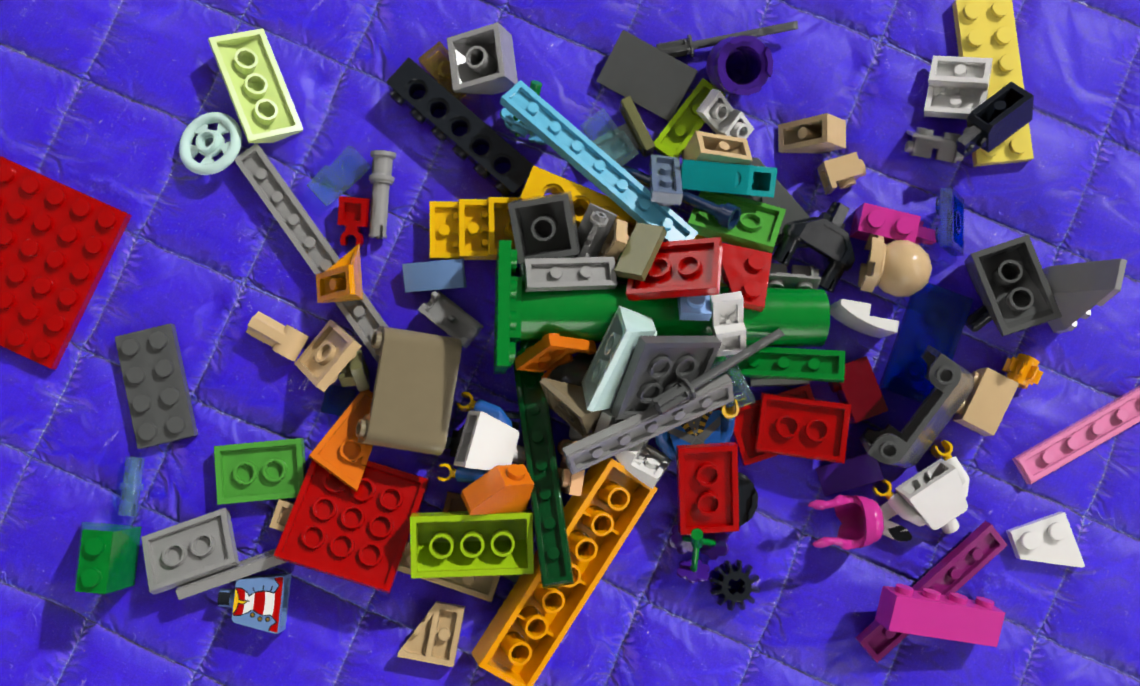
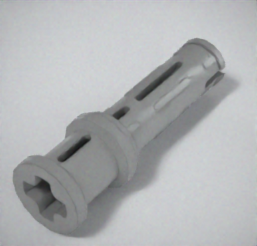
(381, 181)

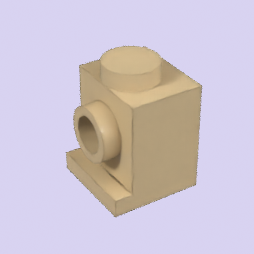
(841, 172)

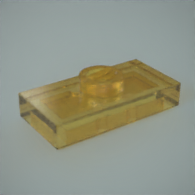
(438, 66)

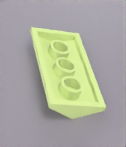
(255, 86)

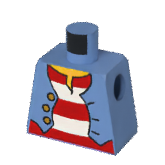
(259, 601)

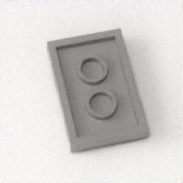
(189, 551)

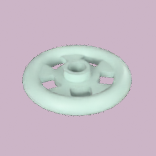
(210, 143)

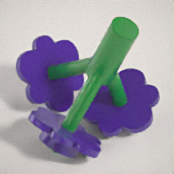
(709, 544)

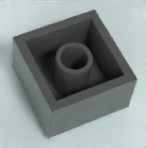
(544, 226)

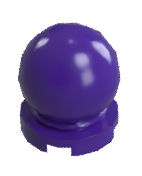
(739, 65)

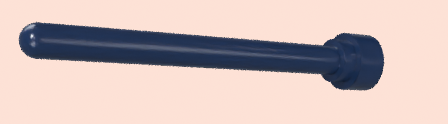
(725, 214)

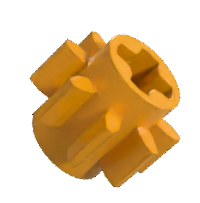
(1023, 370)

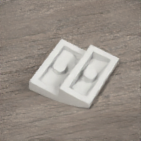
(957, 86)
(857, 317)
(644, 463)

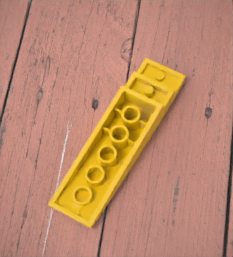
(473, 227)

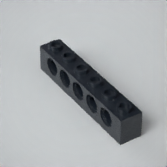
(410, 78)

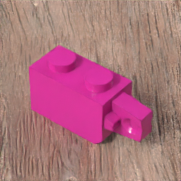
(890, 224)

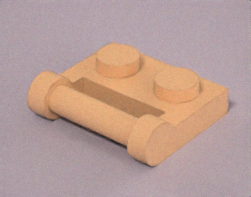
(569, 483)

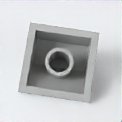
(482, 61)

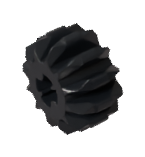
(745, 584)

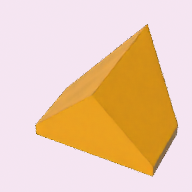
(341, 280)

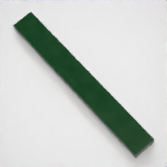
(543, 469)

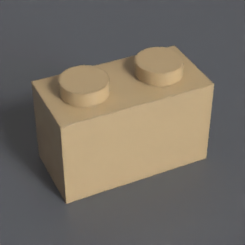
(987, 402)

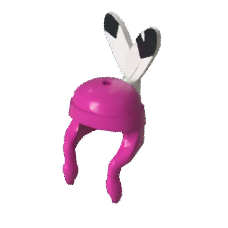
(861, 522)

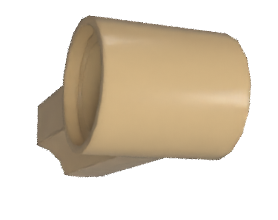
(284, 339)

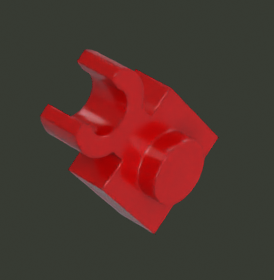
(353, 214)

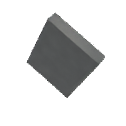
(647, 75)

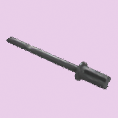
(686, 46)
(686, 390)

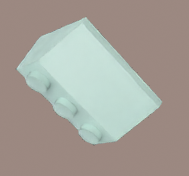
(613, 357)

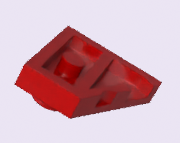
(747, 272)

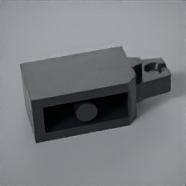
(996, 119)

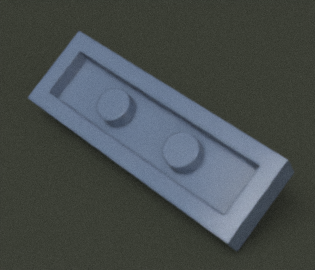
(665, 180)

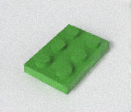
(755, 229)
(259, 470)

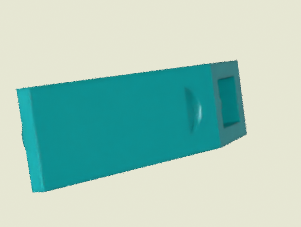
(728, 178)

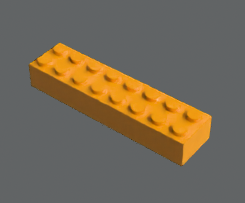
(537, 618)

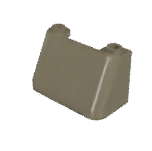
(411, 391)

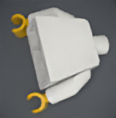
(932, 495)

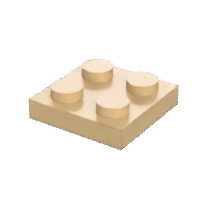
(327, 355)

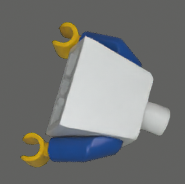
(485, 442)

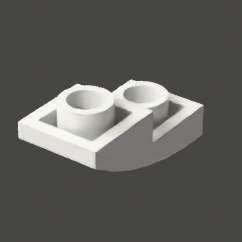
(722, 117)

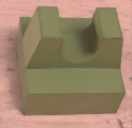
(356, 373)

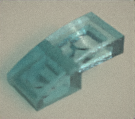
(608, 137)
(339, 176)

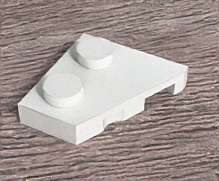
(1046, 541)

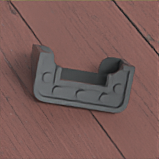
(950, 390)

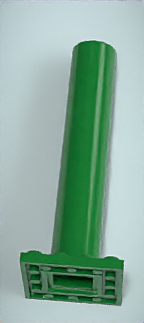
(588, 313)

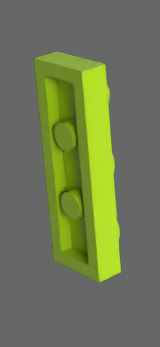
(684, 123)

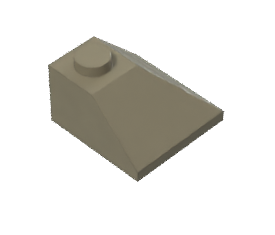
(569, 404)

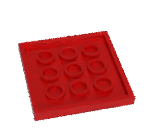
(353, 532)

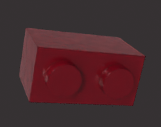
(860, 391)

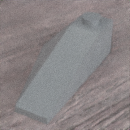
(1081, 287)

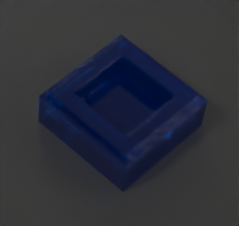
(337, 399)

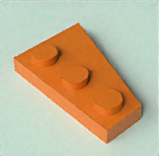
(340, 448)

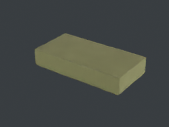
(637, 126)
(640, 251)

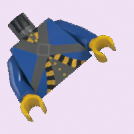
(705, 429)

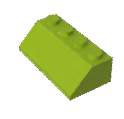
(471, 544)

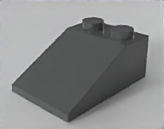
(1012, 285)

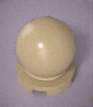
(896, 267)

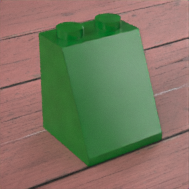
(106, 557)

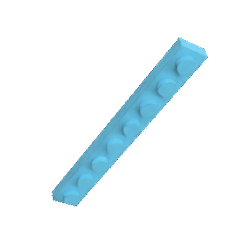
(592, 162)

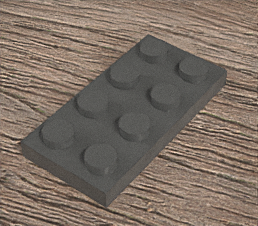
(156, 386)

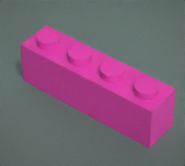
(939, 615)

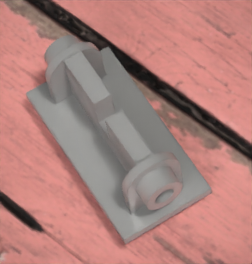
(924, 141)
(594, 230)
(800, 278)

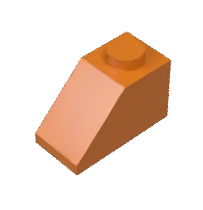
(499, 491)

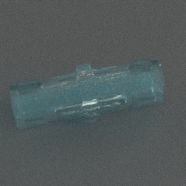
(131, 486)

